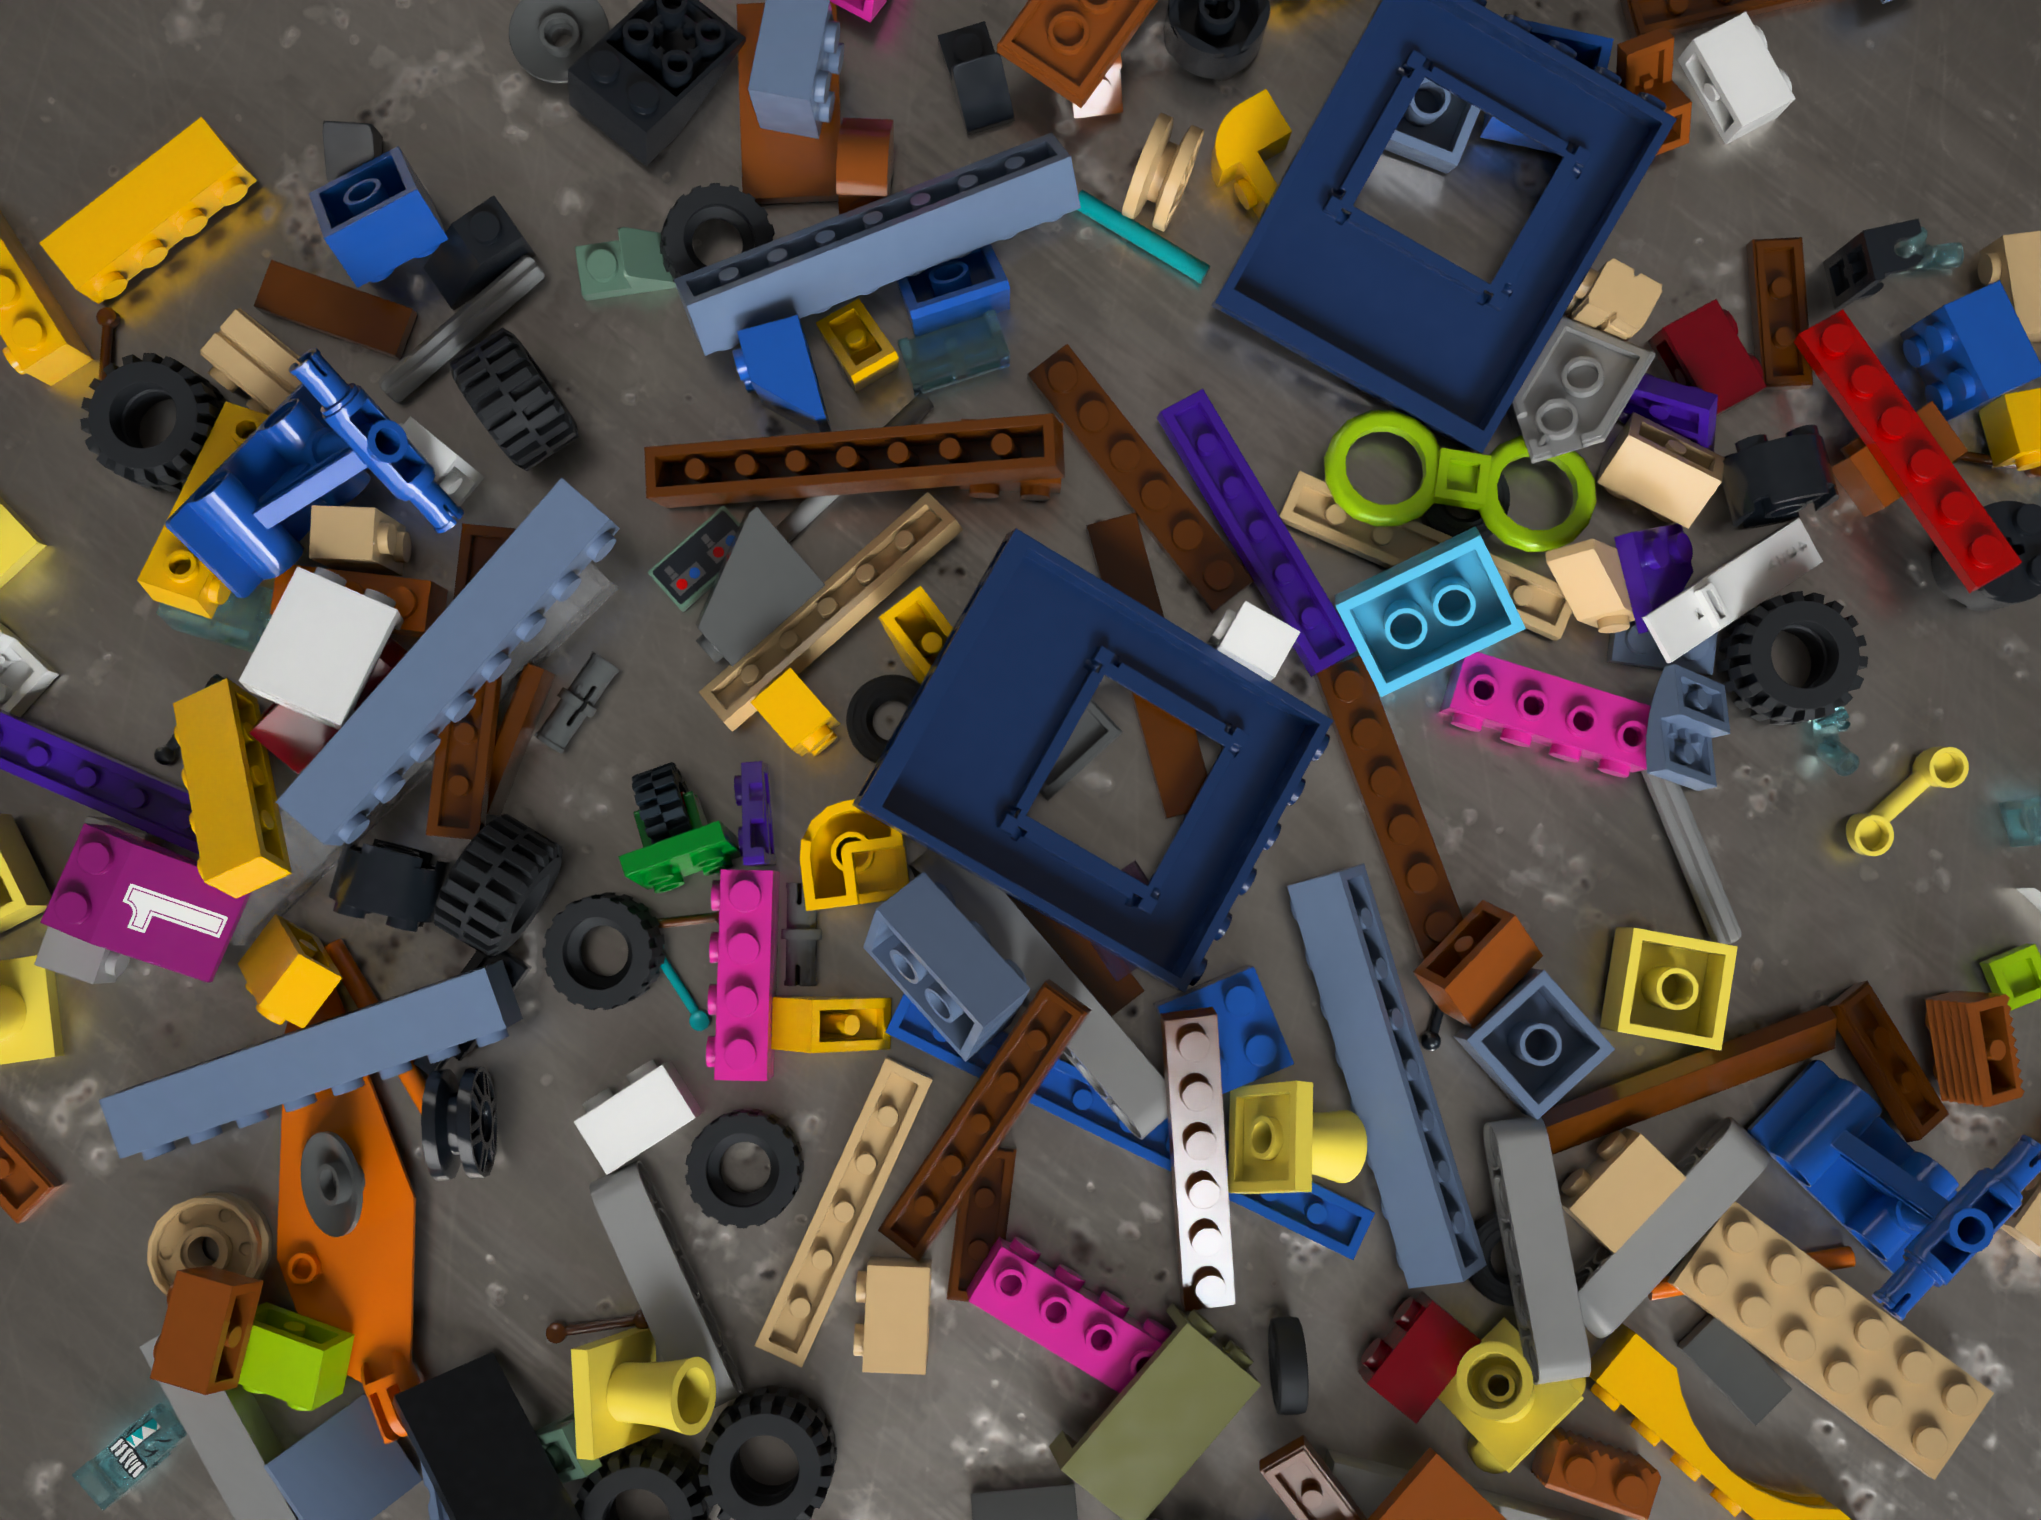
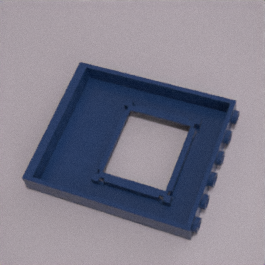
(1390, 308)
(1006, 706)

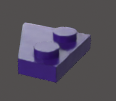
(1676, 407)
(1654, 567)
(756, 832)

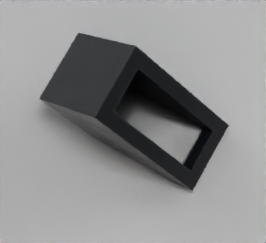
(476, 252)

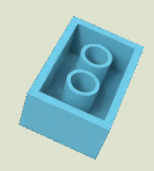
(1428, 612)

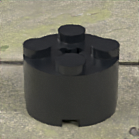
(1214, 45)
(1778, 477)
(2022, 529)
(388, 882)

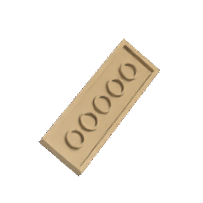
(1831, 1339)

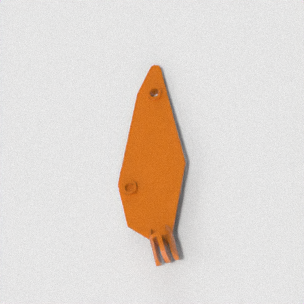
(368, 1275)

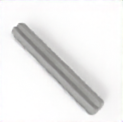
(461, 328)
(1694, 859)

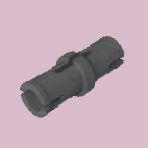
(576, 702)
(800, 938)

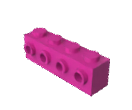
(1548, 711)
(745, 974)
(1063, 1315)

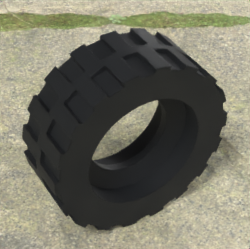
(704, 205)
(565, 958)
(704, 1168)

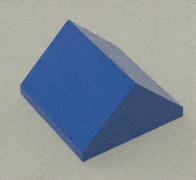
(955, 291)

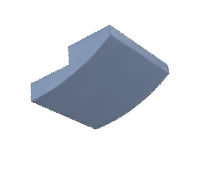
(1681, 726)
(343, 1469)

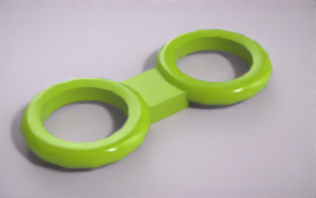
(1455, 480)

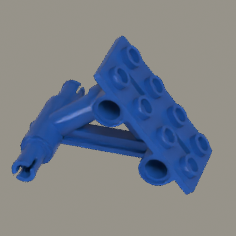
(304, 454)
(1883, 1189)

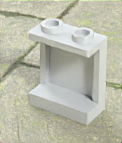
(321, 646)

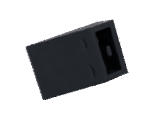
(652, 73)

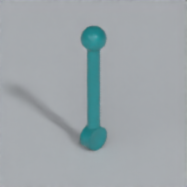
(699, 1018)

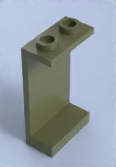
(1160, 1419)

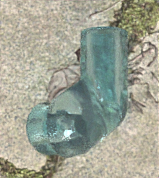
(1934, 256)
(1828, 743)

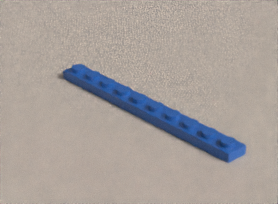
(1067, 1094)

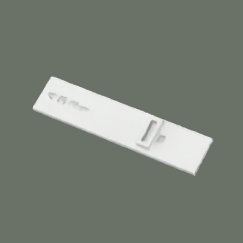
(1732, 590)

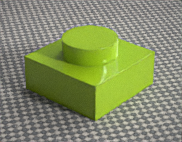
(2015, 974)

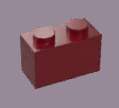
(1708, 354)
(1416, 1356)

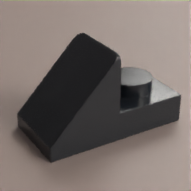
(976, 78)

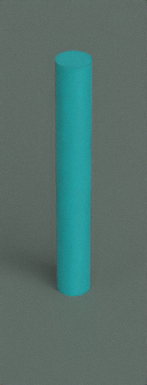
(1142, 237)

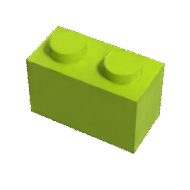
(295, 1358)

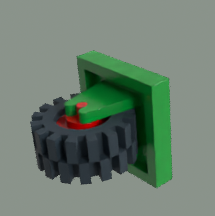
(674, 833)

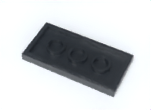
(481, 1447)

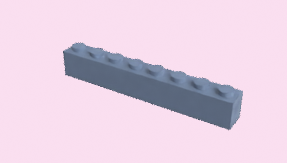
(880, 242)
(449, 666)
(311, 1060)
(1386, 1078)

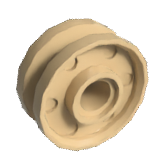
(1162, 171)
(225, 1217)

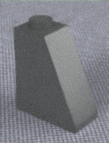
(754, 590)

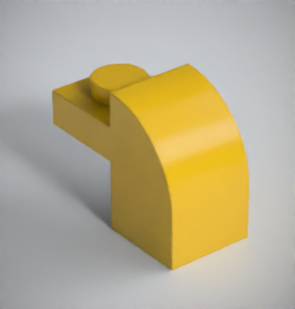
(1242, 144)

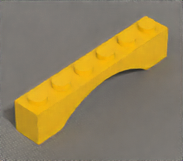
(1648, 1386)

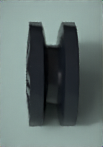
(459, 1123)

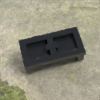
(1866, 260)

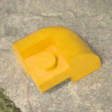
(851, 859)

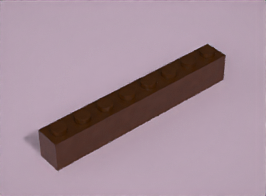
(856, 461)

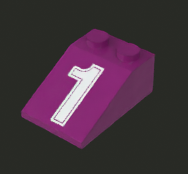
(143, 903)

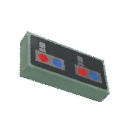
(696, 561)

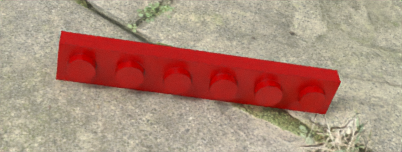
(1907, 451)

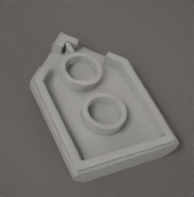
(1577, 389)

